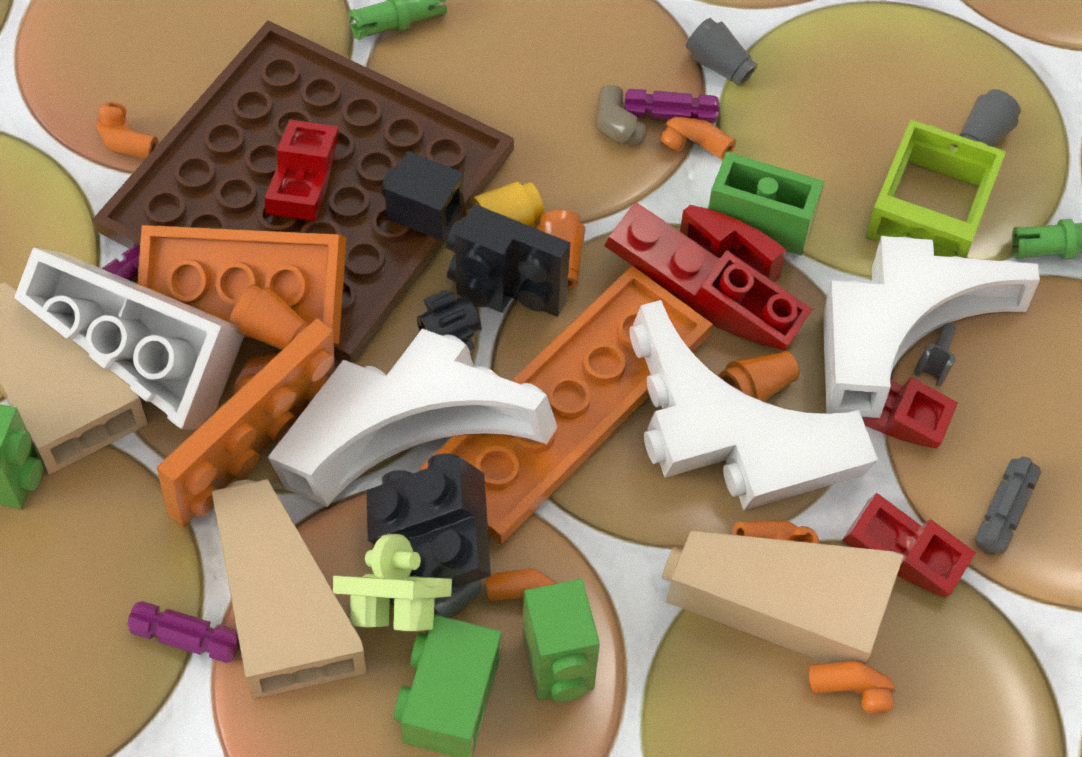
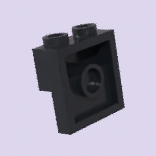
(507, 260)
(439, 514)

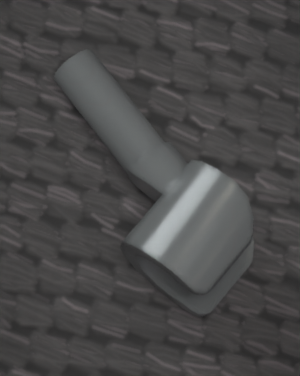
(937, 357)

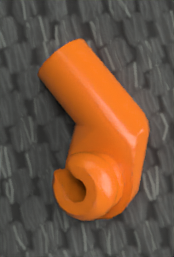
(698, 131)
(118, 134)
(775, 530)
(512, 584)
(857, 677)

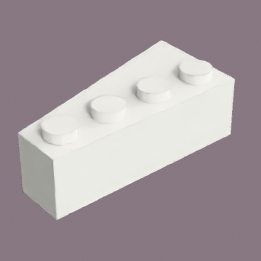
(146, 338)

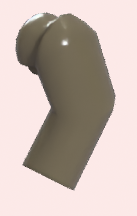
(616, 121)

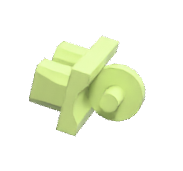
(413, 595)

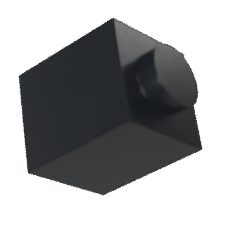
(423, 195)

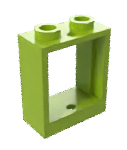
(931, 149)

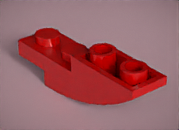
(718, 289)

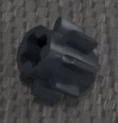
(450, 317)

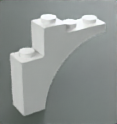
(909, 297)
(424, 397)
(707, 421)

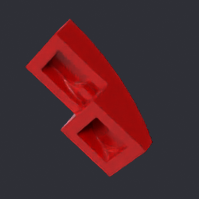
(302, 170)
(722, 232)
(914, 414)
(931, 553)

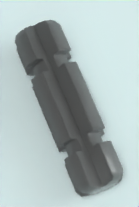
(1008, 505)

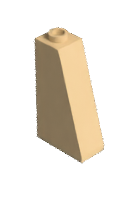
(59, 390)
(785, 591)
(281, 603)

